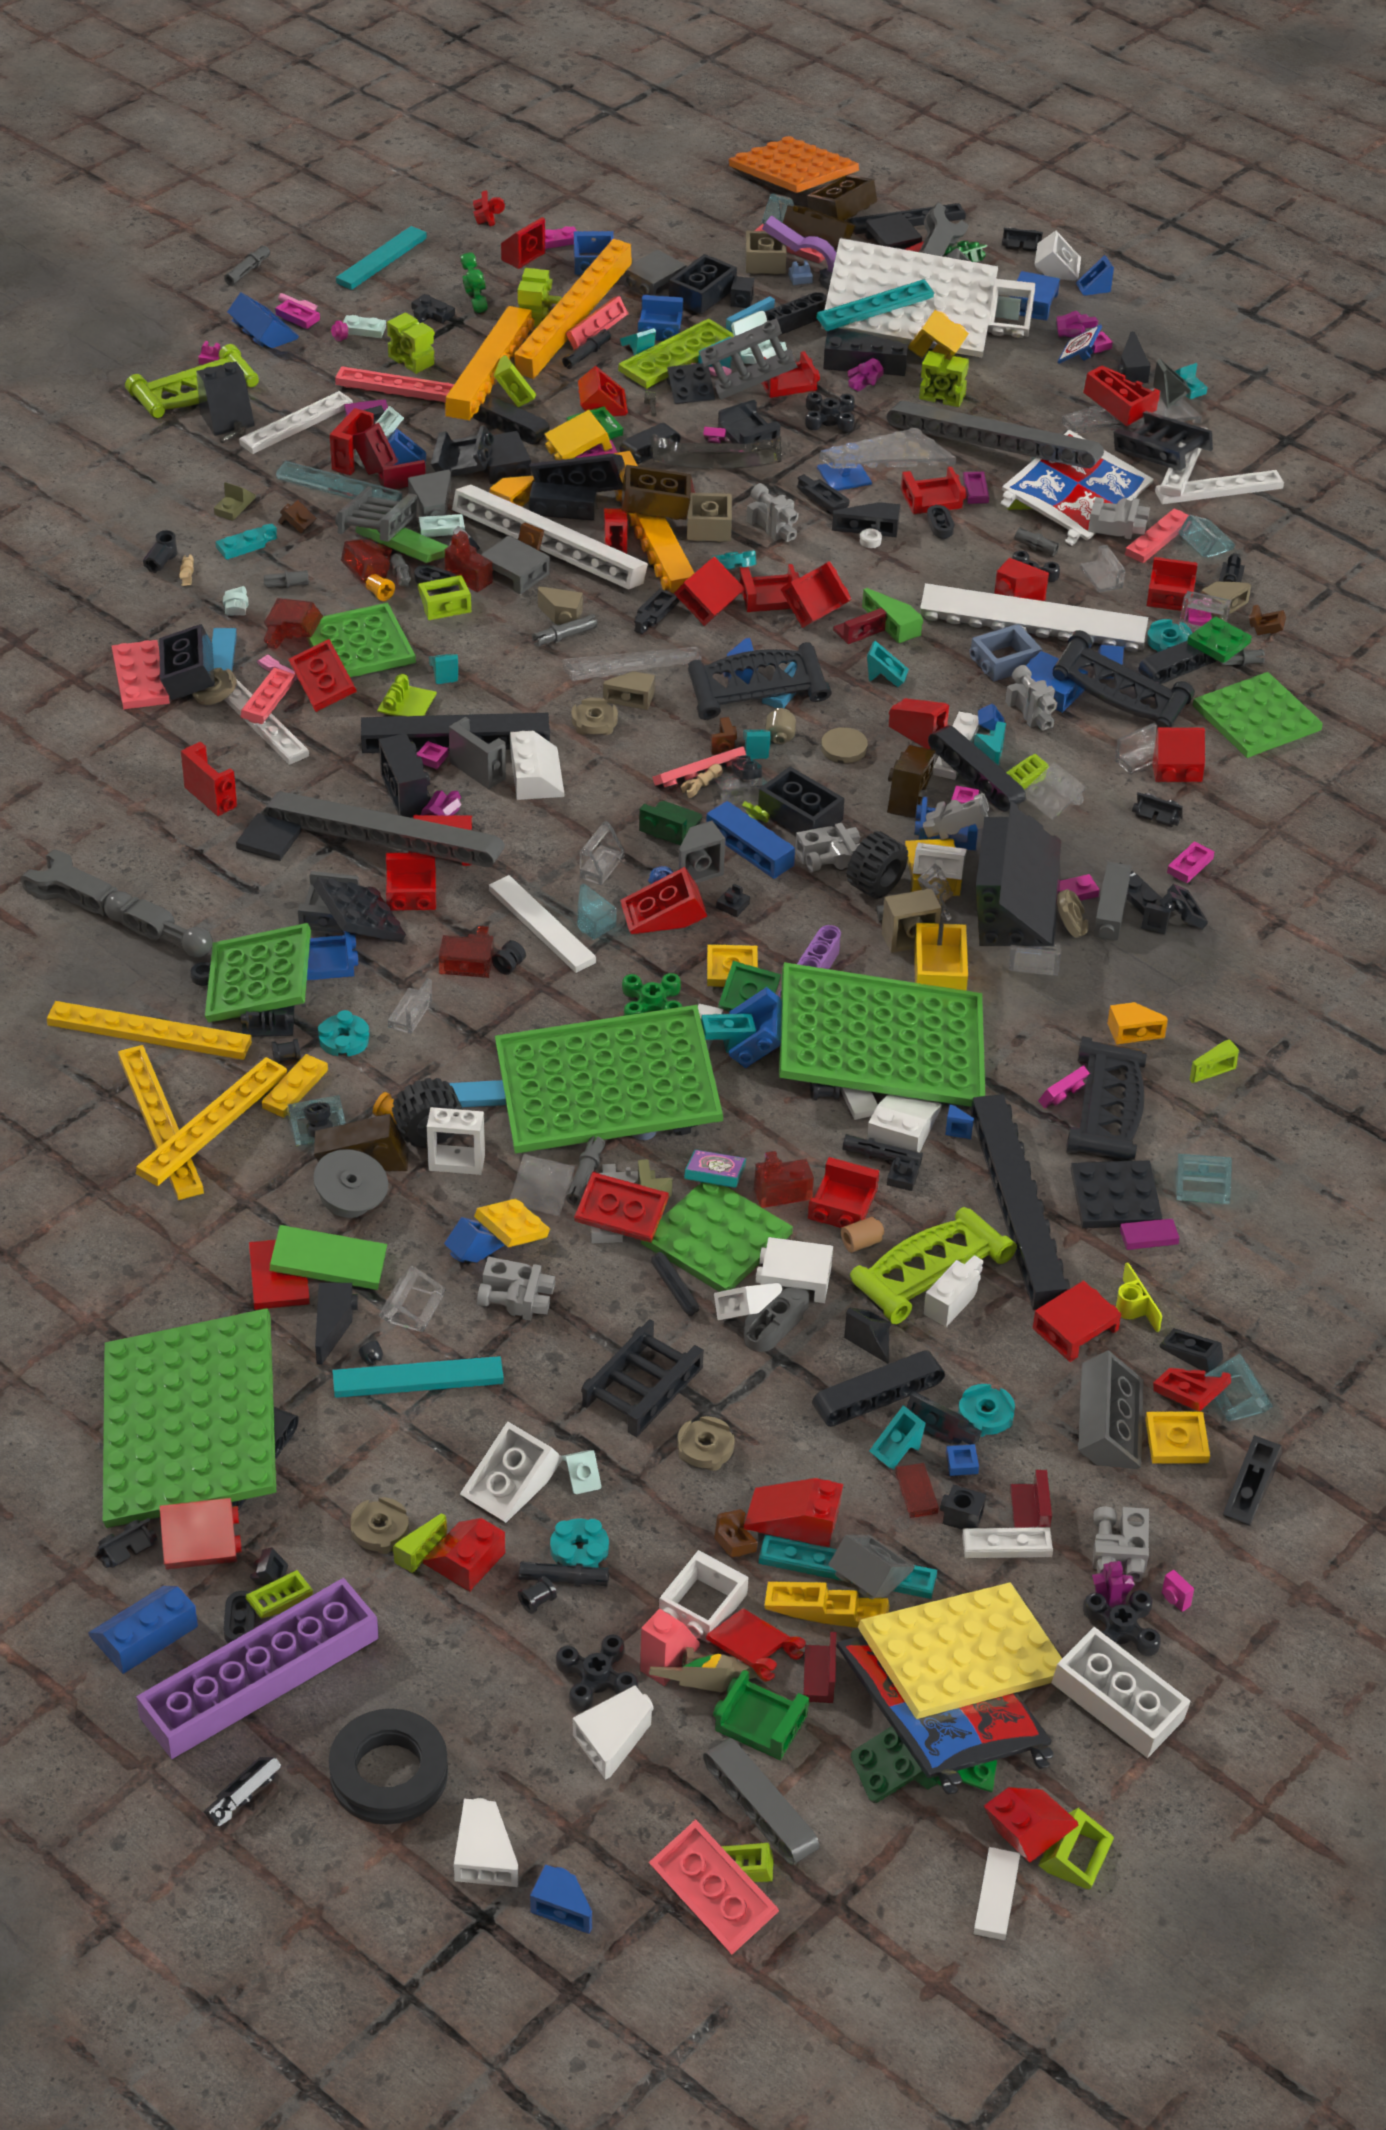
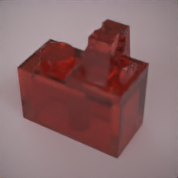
(366, 558)
(465, 561)
(290, 619)
(467, 955)
(782, 1182)

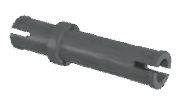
(252, 261)
(556, 633)
(588, 1163)

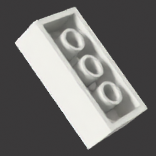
(1120, 1692)

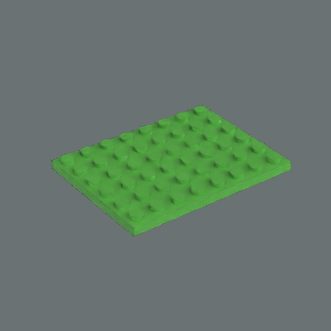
(881, 1035)
(607, 1078)
(188, 1417)

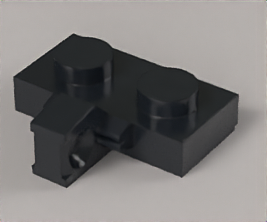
(429, 307)
(1184, 903)

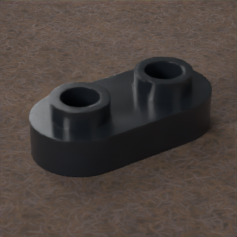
(940, 521)
(430, 573)
(746, 768)
(236, 1620)

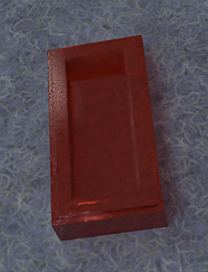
(917, 1490)

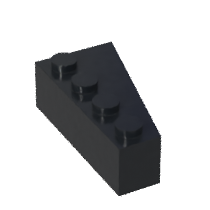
(848, 349)

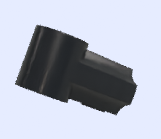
(161, 552)

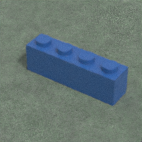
(752, 840)

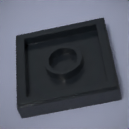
(268, 836)

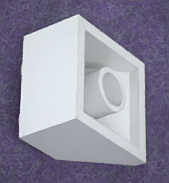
(1057, 258)

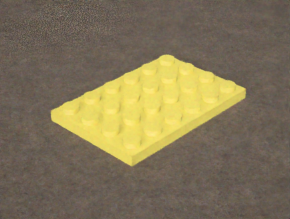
(962, 1649)

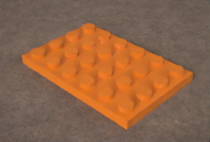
(793, 164)

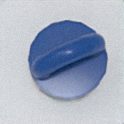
(659, 873)

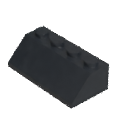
(598, 471)

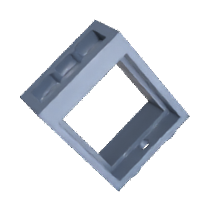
(1009, 636)

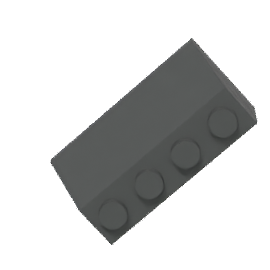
(1111, 1413)

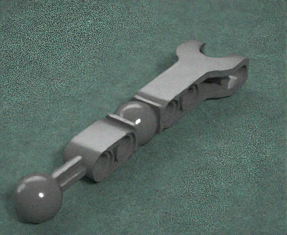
(941, 231)
(100, 897)

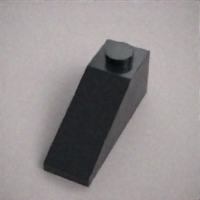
(1134, 361)
(876, 516)
(334, 1316)
(1253, 1480)

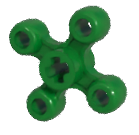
(474, 282)
(651, 995)

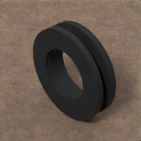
(394, 1803)

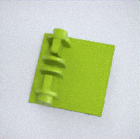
(405, 699)

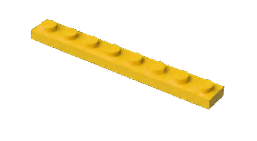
(149, 1030)
(157, 1115)
(211, 1121)

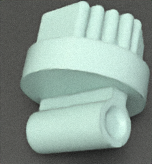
(235, 601)

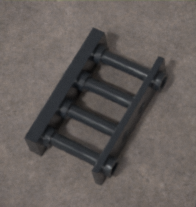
(1161, 452)
(654, 1398)

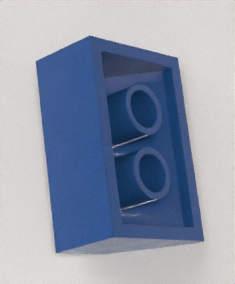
(260, 322)
(146, 1627)

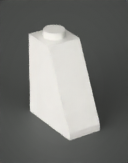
(613, 1728)
(484, 1847)

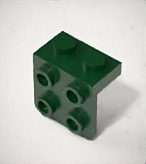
(667, 821)
(887, 1766)

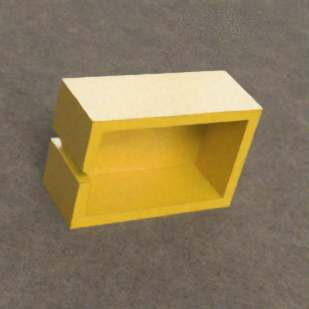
(943, 331)
(941, 964)

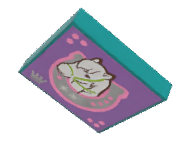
(715, 1168)

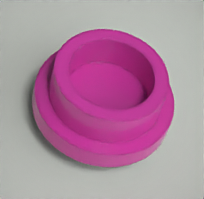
(340, 330)

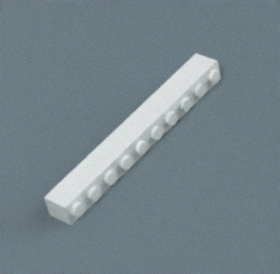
(557, 539)
(1034, 616)

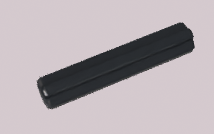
(675, 1284)

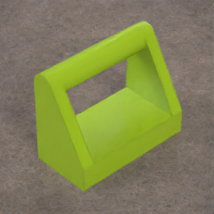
(513, 382)
(447, 603)
(1056, 1860)

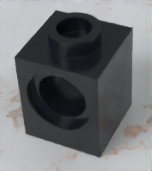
(742, 292)
(962, 1507)

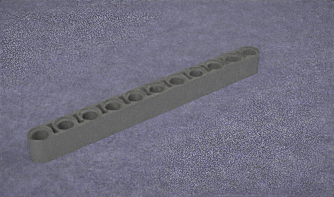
(996, 434)
(386, 829)

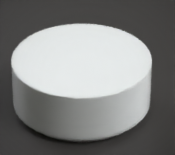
(870, 538)

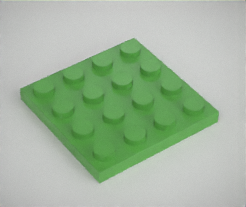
(365, 639)
(1257, 714)
(258, 972)
(716, 1235)

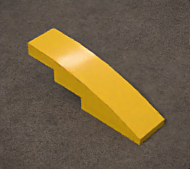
(818, 1604)

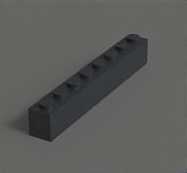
(436, 728)

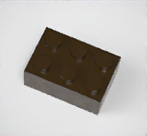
(844, 197)
(656, 492)

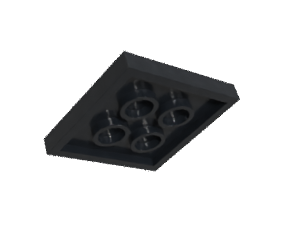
(359, 909)
(1115, 1193)

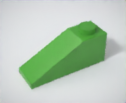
(901, 619)

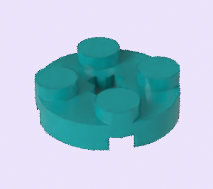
(734, 559)
(1166, 634)
(339, 1024)
(988, 1422)
(579, 1530)

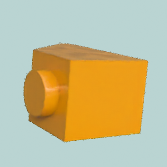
(514, 489)
(1135, 1023)

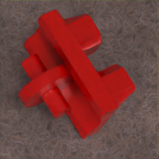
(487, 208)

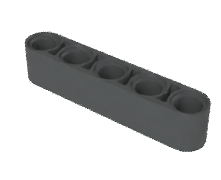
(761, 1801)

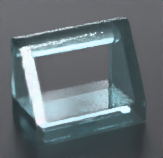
(773, 207)
(1205, 536)
(296, 1112)
(1203, 1169)
(1252, 1406)

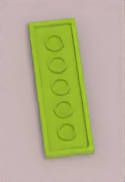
(682, 349)

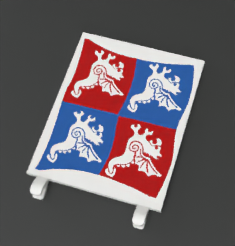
(1068, 491)

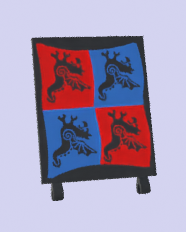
(954, 1737)

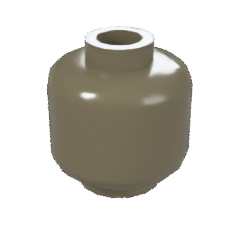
(781, 725)

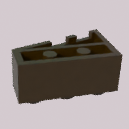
(816, 224)
(908, 778)
(373, 1136)

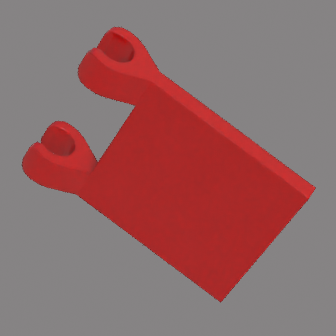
(753, 1641)

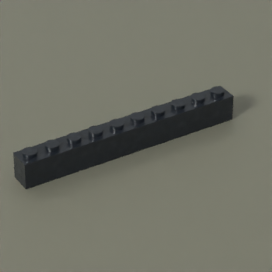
(1018, 1199)

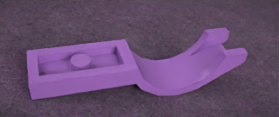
(796, 241)

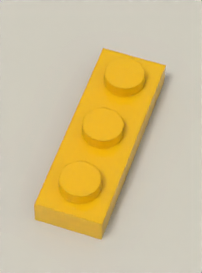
(295, 1085)

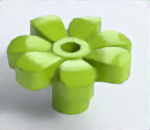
(756, 812)

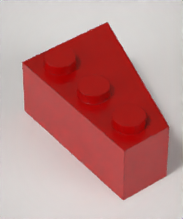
(1120, 396)

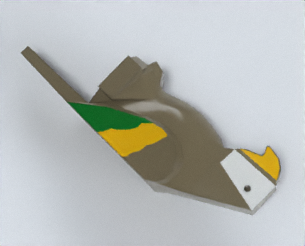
(704, 1671)

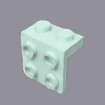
(749, 323)

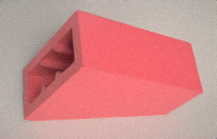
(664, 1643)

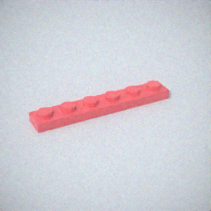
(393, 384)

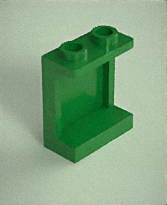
(760, 1716)

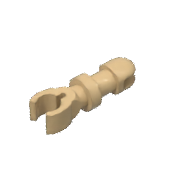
(186, 570)
(702, 780)

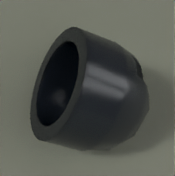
(370, 1352)

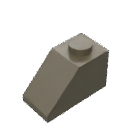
(1234, 591)
(560, 605)
(630, 690)

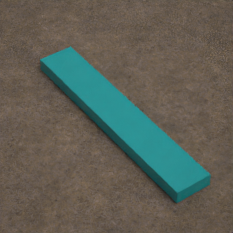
(381, 257)
(875, 305)
(417, 1376)
(815, 1559)

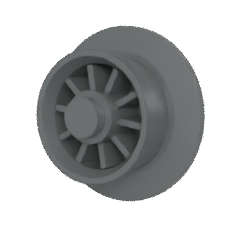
(350, 1182)

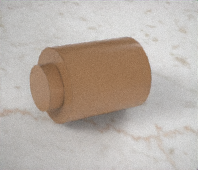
(862, 1234)

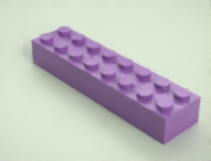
(257, 1668)

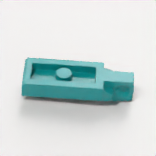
(246, 541)

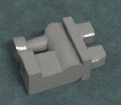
(772, 513)
(1119, 518)
(1032, 698)
(956, 816)
(827, 846)
(516, 1287)
(1129, 1547)

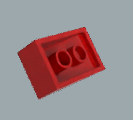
(664, 904)
(796, 1510)

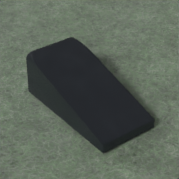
(1193, 1349)

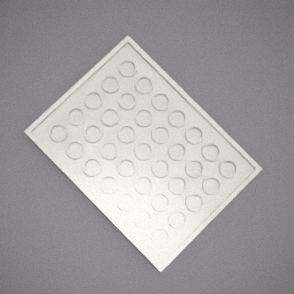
(959, 287)

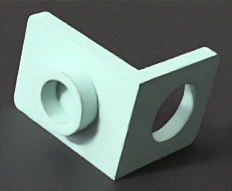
(583, 1471)

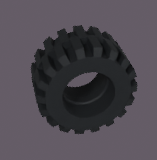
(877, 864)
(413, 1109)

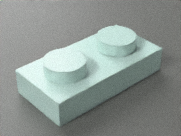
(365, 326)
(440, 525)

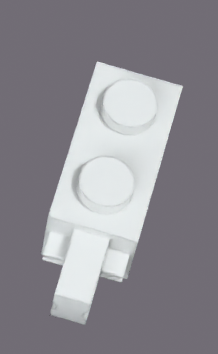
(953, 1291)

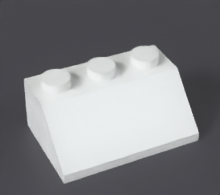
(535, 766)

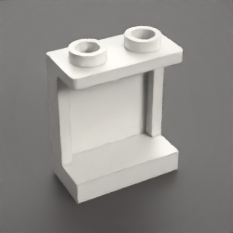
(796, 1265)

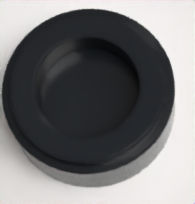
(200, 973)

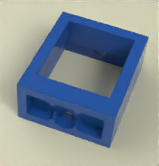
(584, 244)

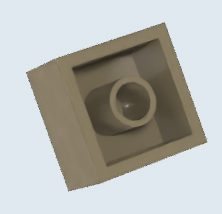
(764, 253)
(709, 517)
(903, 912)

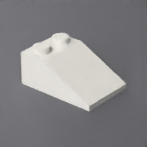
(903, 1121)
(511, 1472)

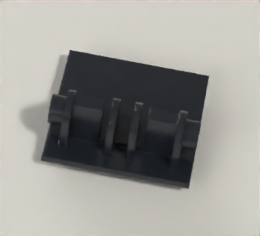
(690, 383)
(269, 1023)

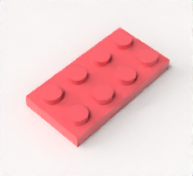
(139, 674)
(714, 1887)

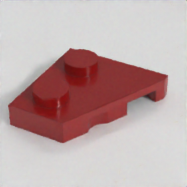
(1190, 1387)

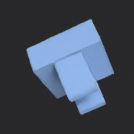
(800, 274)

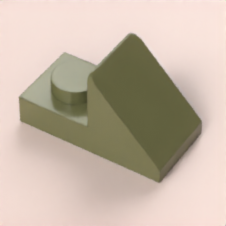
(234, 502)
(647, 1178)

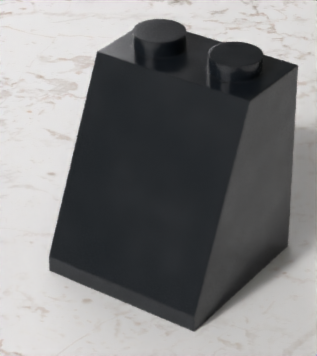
(224, 397)

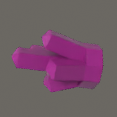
(1074, 324)
(865, 374)
(442, 804)
(1113, 1583)

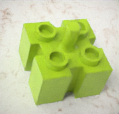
(534, 293)
(410, 342)
(943, 379)

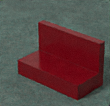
(374, 449)
(397, 475)
(862, 626)
(1032, 1502)
(820, 1671)

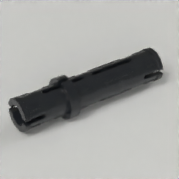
(591, 345)
(871, 1148)
(565, 1573)

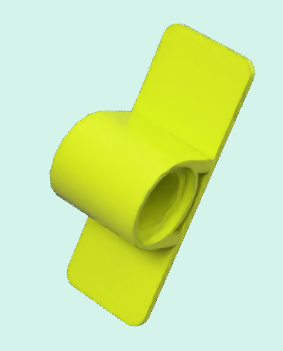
(1135, 1301)

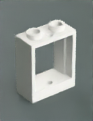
(1016, 289)
(456, 1158)
(713, 1574)

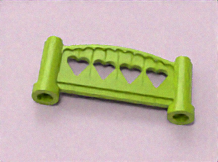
(151, 393)
(893, 1295)

